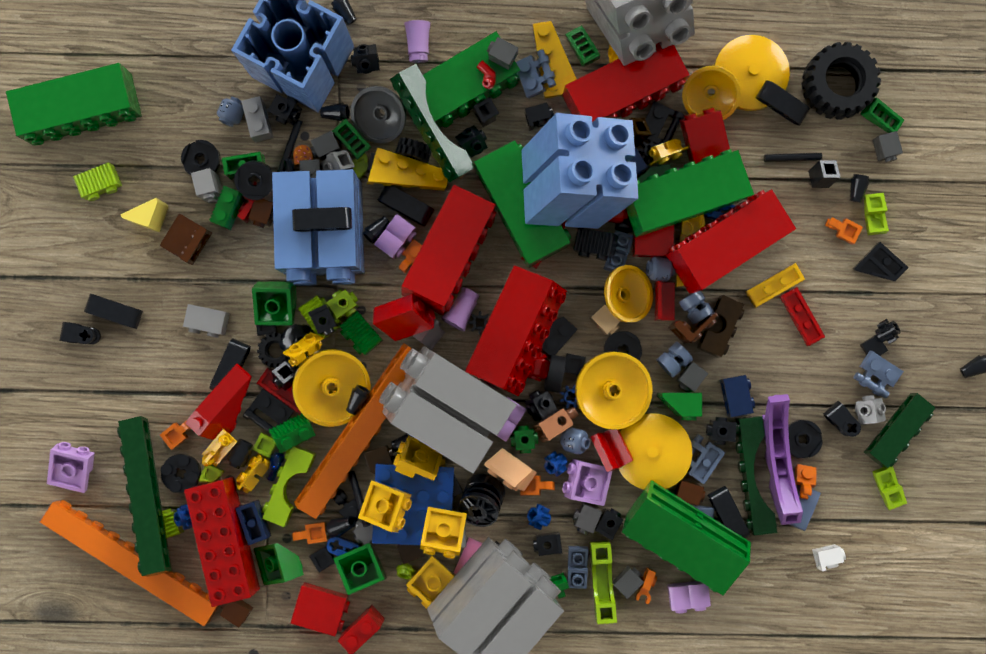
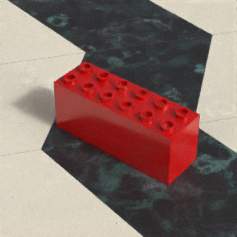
(622, 88)
(730, 240)
(449, 249)
(516, 330)
(222, 542)

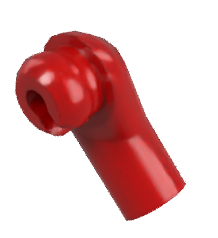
(489, 75)

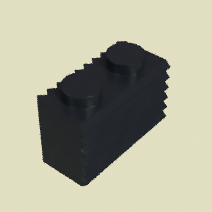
(595, 243)

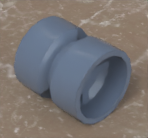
(696, 314)
(669, 364)

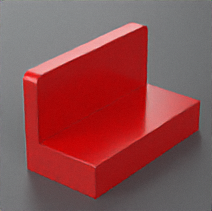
(664, 301)
(612, 449)

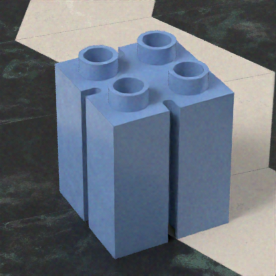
(295, 48)
(579, 171)
(316, 253)

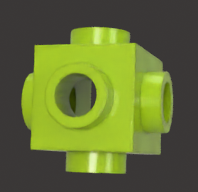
(336, 303)

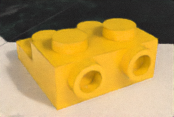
(417, 458)
(385, 506)
(443, 532)
(429, 581)

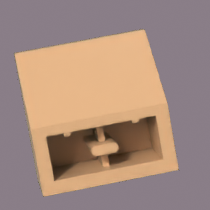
(511, 469)

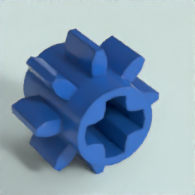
(565, 394)
(555, 463)
(539, 516)
(182, 517)

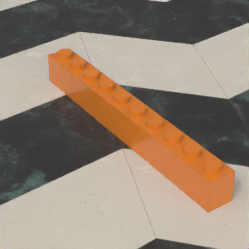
(350, 443)
(124, 559)

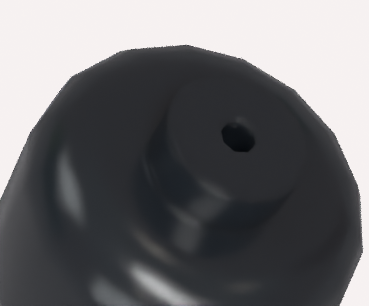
(624, 226)

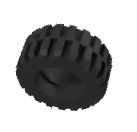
(858, 64)

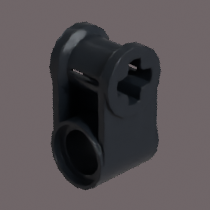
(78, 334)
(840, 417)

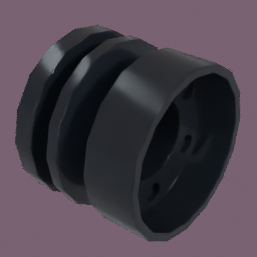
(482, 500)

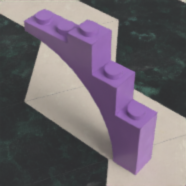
(779, 462)

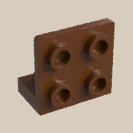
(185, 239)
(682, 329)

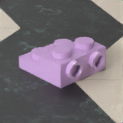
(70, 467)
(587, 482)

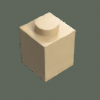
(605, 320)

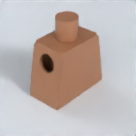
(549, 428)

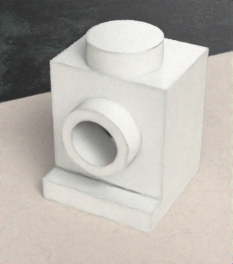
(828, 556)

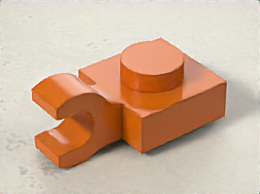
(846, 230)
(410, 254)
(175, 435)
(806, 478)
(536, 485)
(313, 533)
(649, 579)

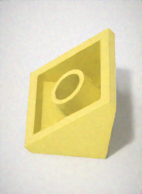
(148, 215)

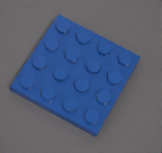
(423, 493)

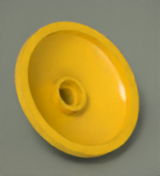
(726, 87)
(635, 292)

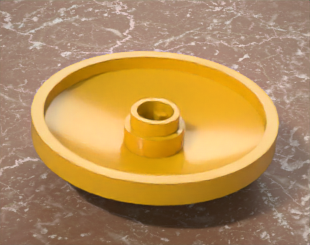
(753, 62)
(325, 386)
(613, 390)
(658, 450)

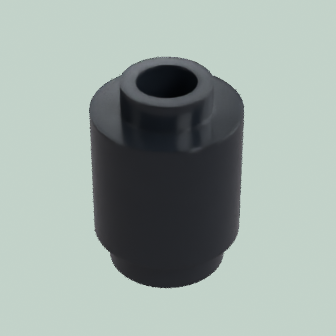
(240, 454)

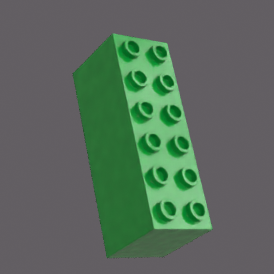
(458, 86)
(74, 104)
(503, 181)
(689, 192)
(687, 538)

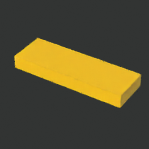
(775, 285)

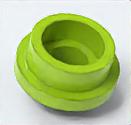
(405, 571)

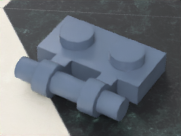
(530, 77)
(881, 369)
(706, 461)

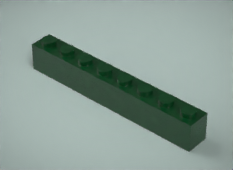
(144, 496)

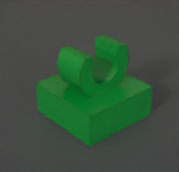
(561, 582)

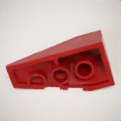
(221, 406)

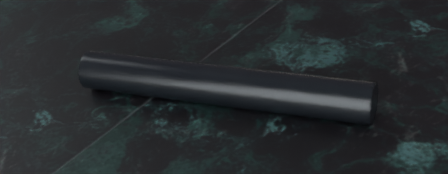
(290, 144)
(792, 157)
(357, 494)

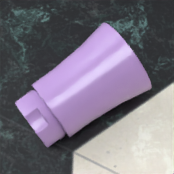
(417, 40)
(461, 309)

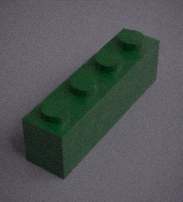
(899, 430)

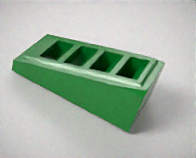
(580, 54)
(872, 110)
(340, 128)

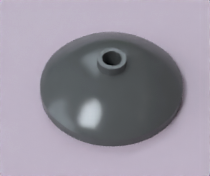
(368, 119)

